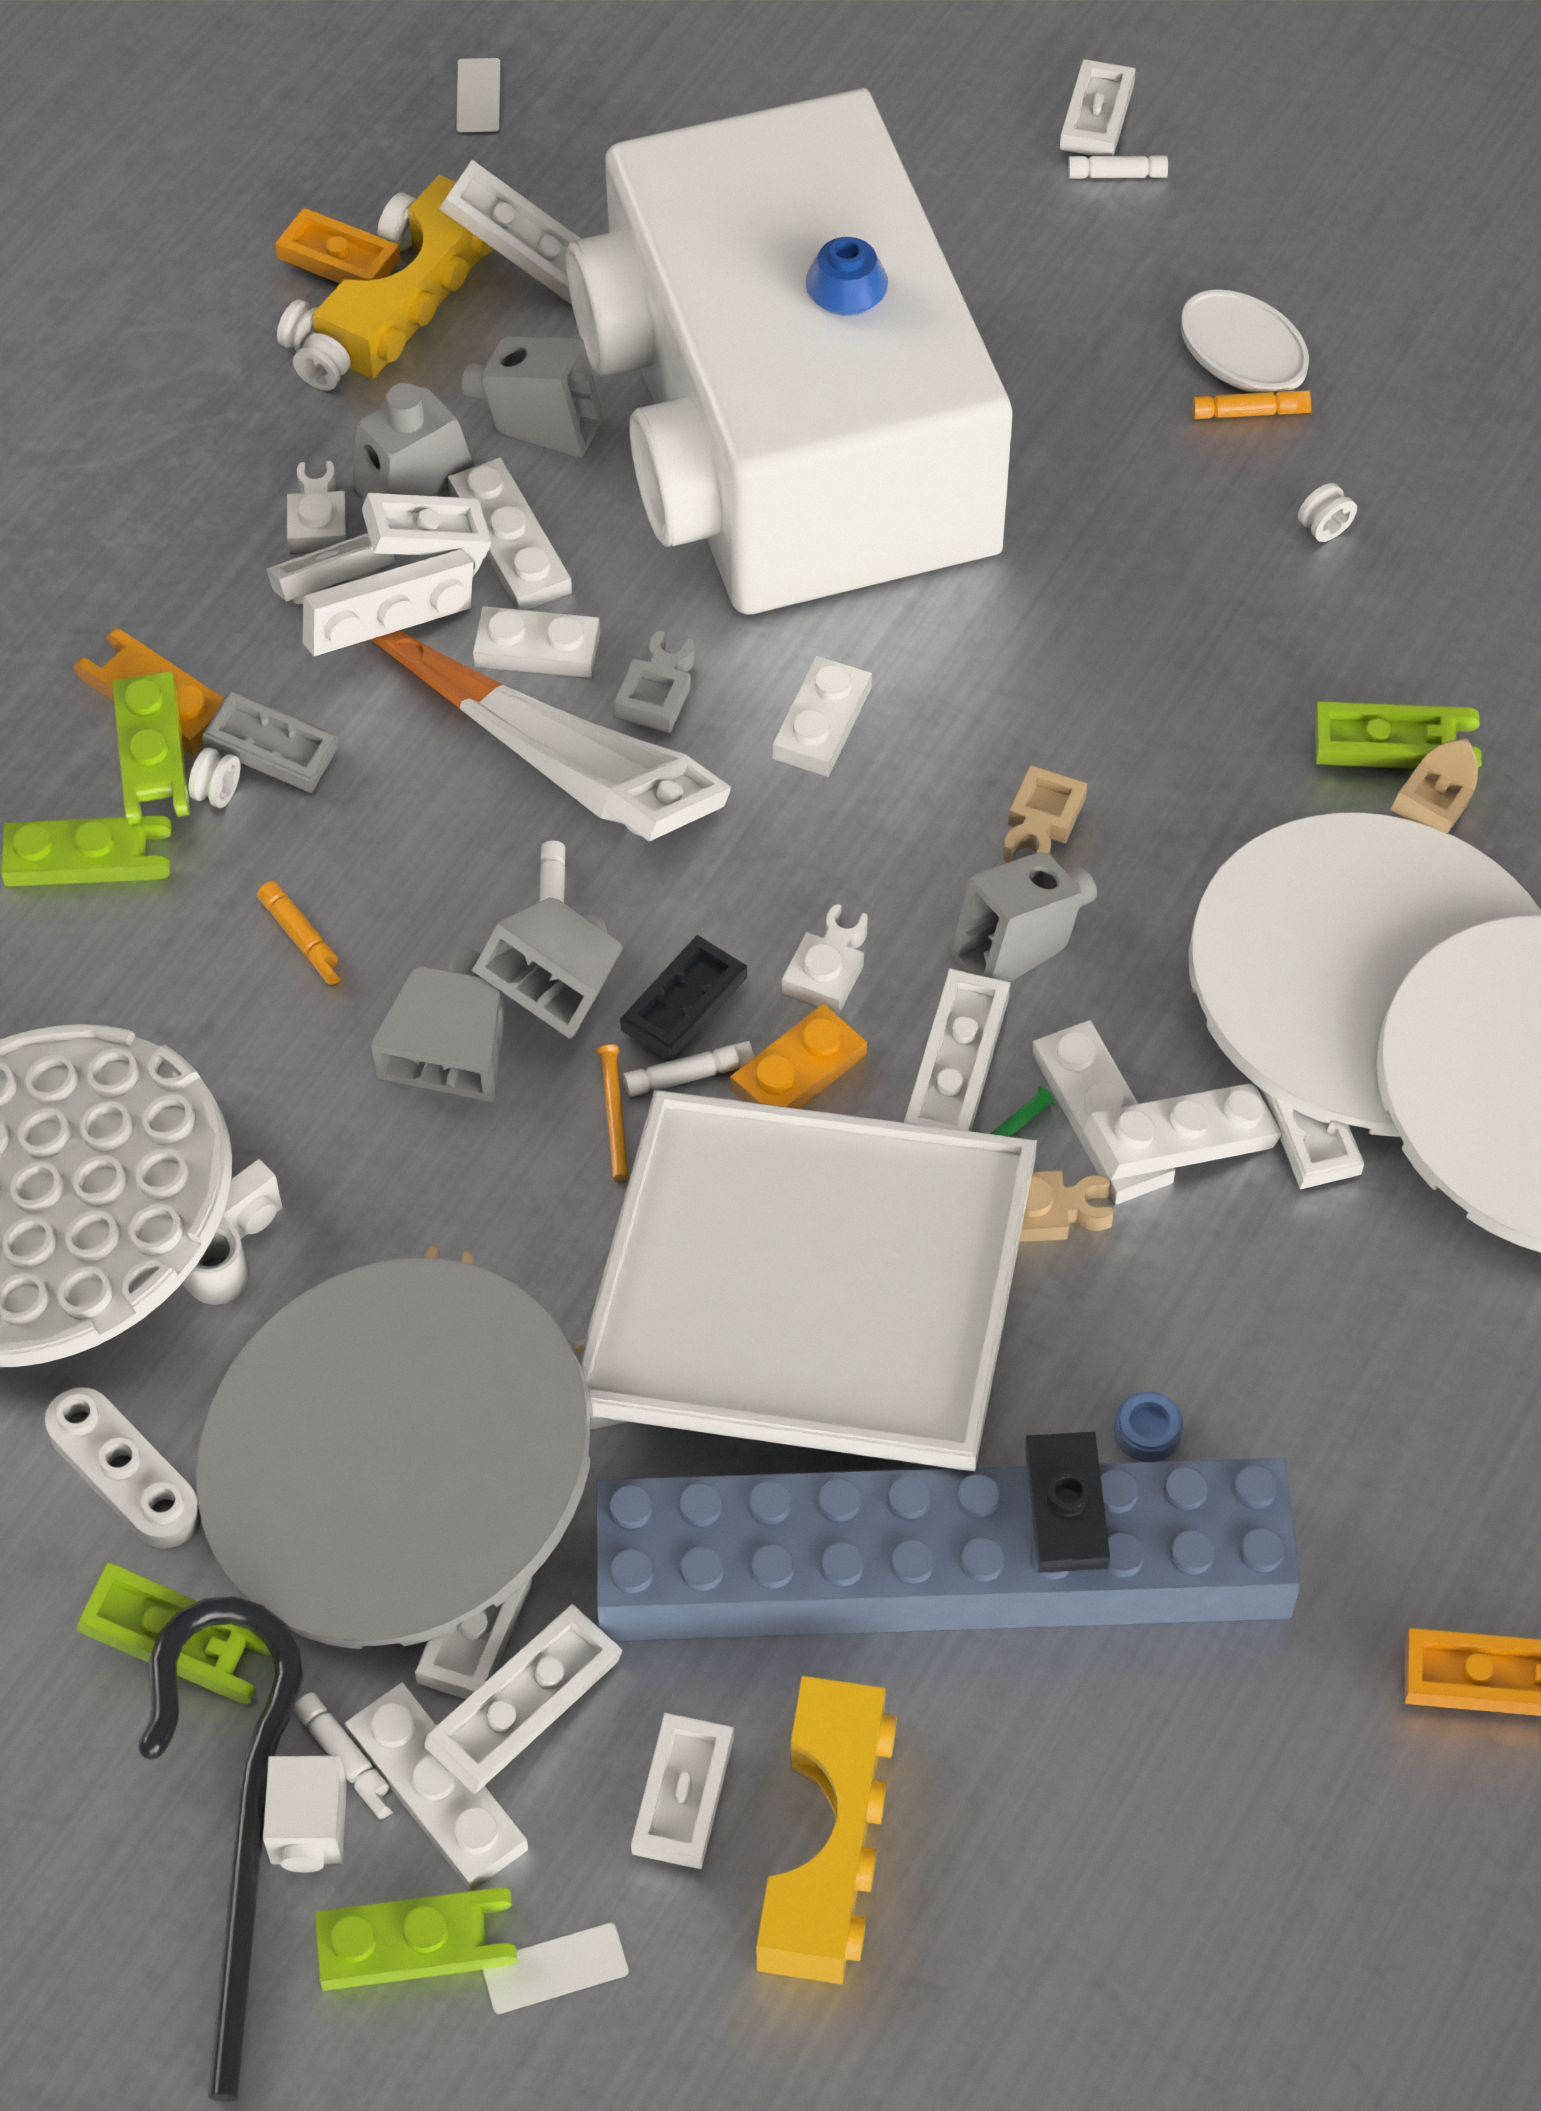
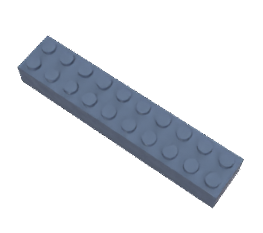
(936, 1551)

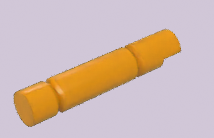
(1251, 404)
(299, 930)

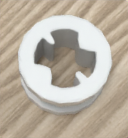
(296, 325)
(321, 361)
(1327, 512)
(214, 777)

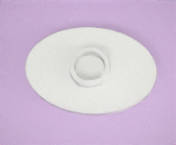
(1244, 341)

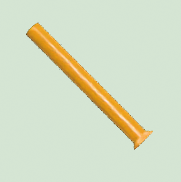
(614, 1111)

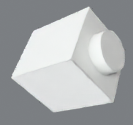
(305, 1812)

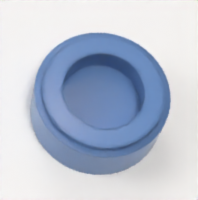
(1148, 1426)

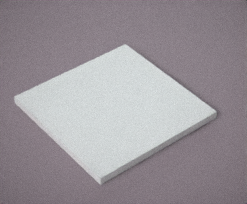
(809, 1279)

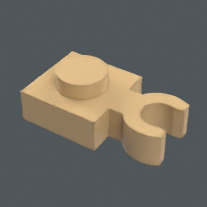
(1043, 811)
(1054, 1206)

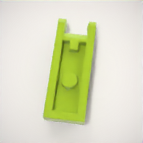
(1386, 732)
(150, 743)
(82, 851)
(132, 1610)
(410, 1939)

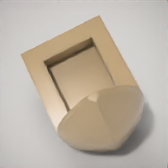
(1439, 786)

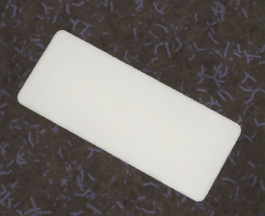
(478, 95)
(557, 1968)

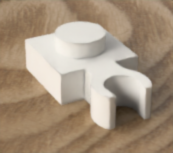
(317, 513)
(827, 966)

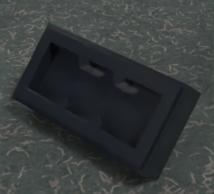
(683, 998)
(1067, 1502)

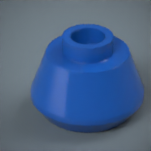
(846, 277)

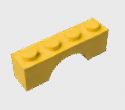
(382, 314)
(809, 1911)

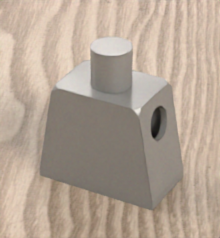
(539, 392)
(408, 445)
(1019, 916)
(550, 961)
(443, 1031)

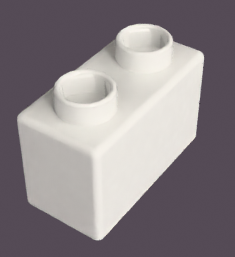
(777, 430)

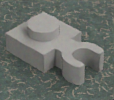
(658, 688)

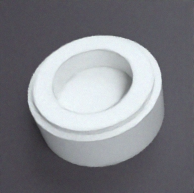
(394, 221)

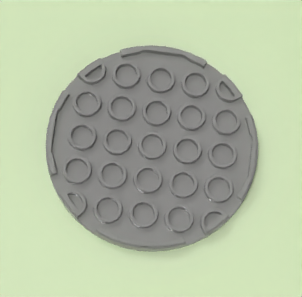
(394, 1452)

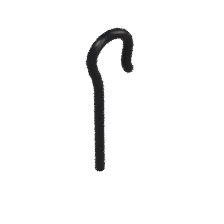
(251, 1798)

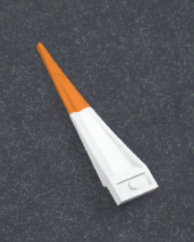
(602, 769)

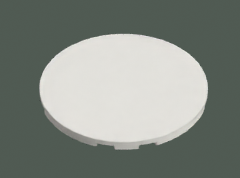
(1314, 939)
(1467, 1073)
(104, 1185)

